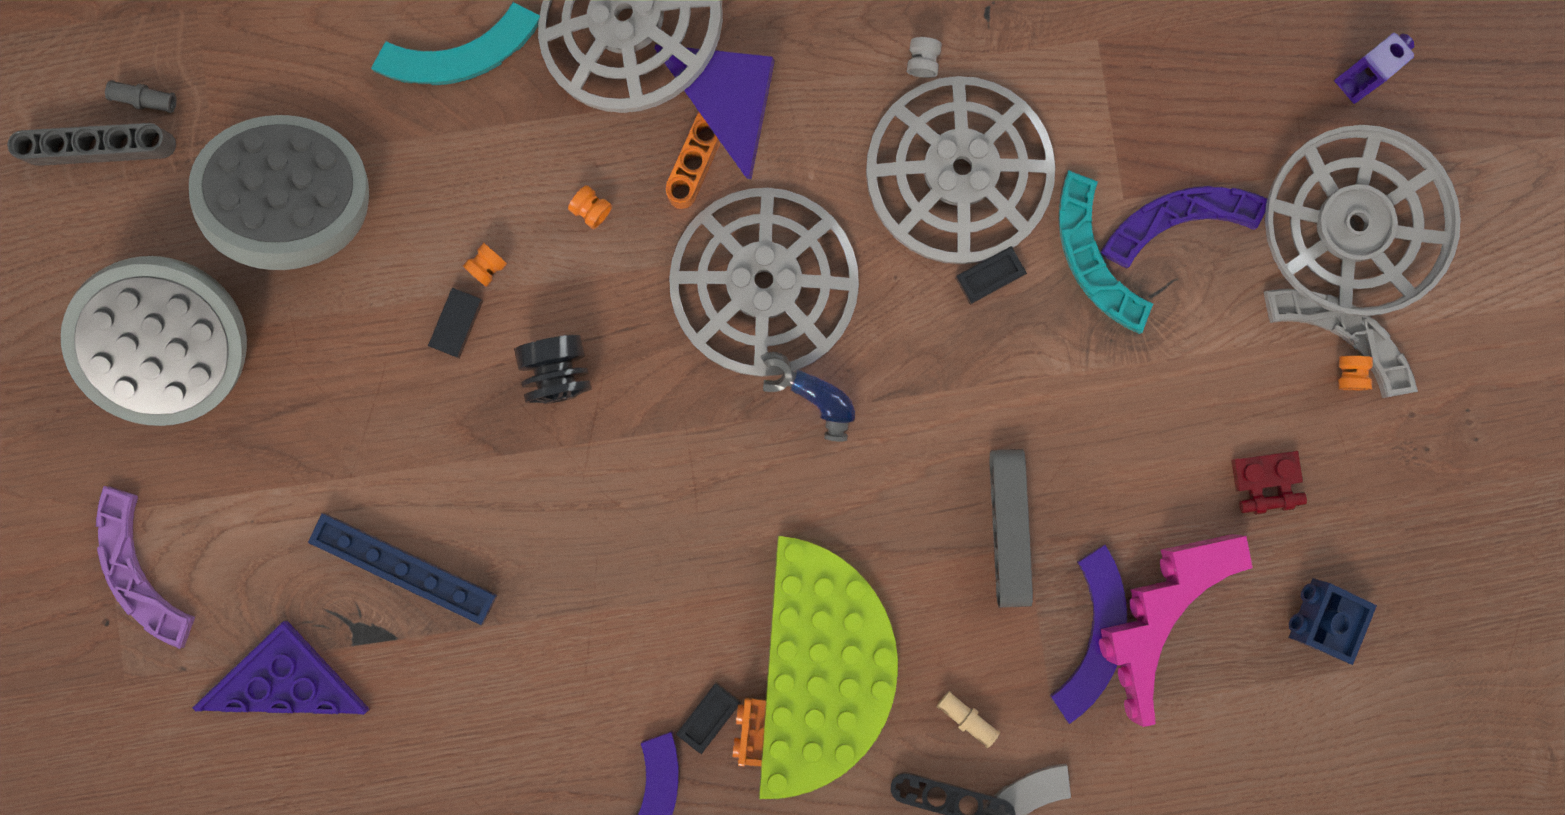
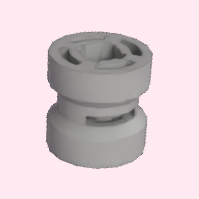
(924, 57)

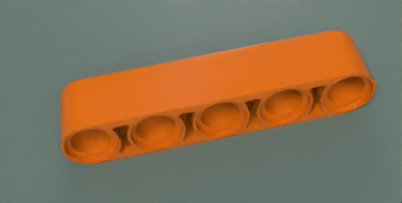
(692, 178)

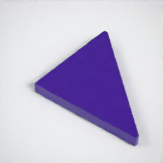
(731, 100)
(283, 678)

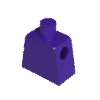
(1382, 60)

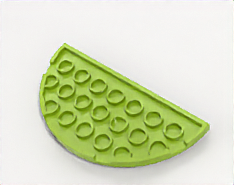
(826, 671)

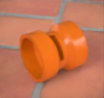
(590, 207)
(484, 264)
(1355, 380)

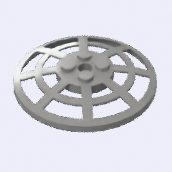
(627, 38)
(951, 186)
(1377, 214)
(761, 302)

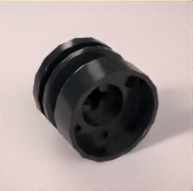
(553, 369)

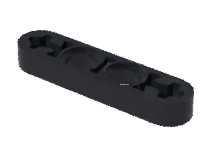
(953, 796)

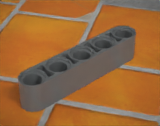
(78, 140)
(1011, 528)

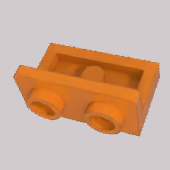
(749, 746)

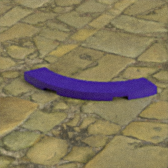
(1182, 207)
(1108, 610)
(661, 775)

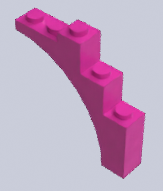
(1158, 606)

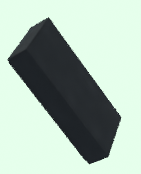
(990, 275)
(455, 323)
(708, 718)

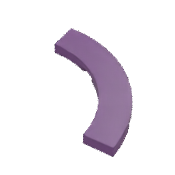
(125, 575)

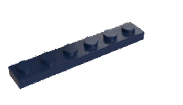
(402, 568)

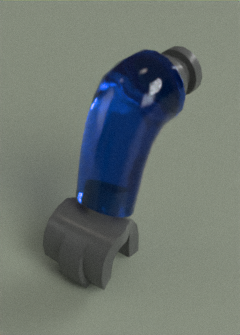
(830, 400)

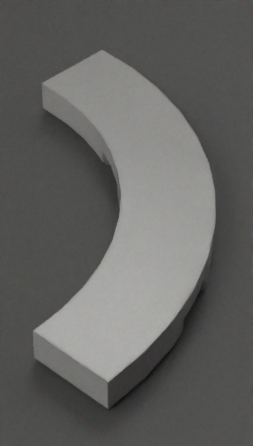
(1361, 332)
(1034, 790)

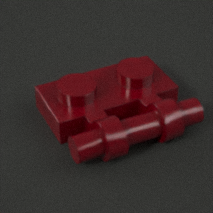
(1265, 472)

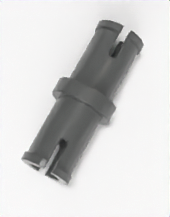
(140, 96)

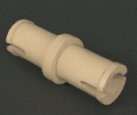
(968, 719)

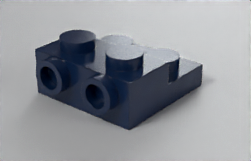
(1331, 620)

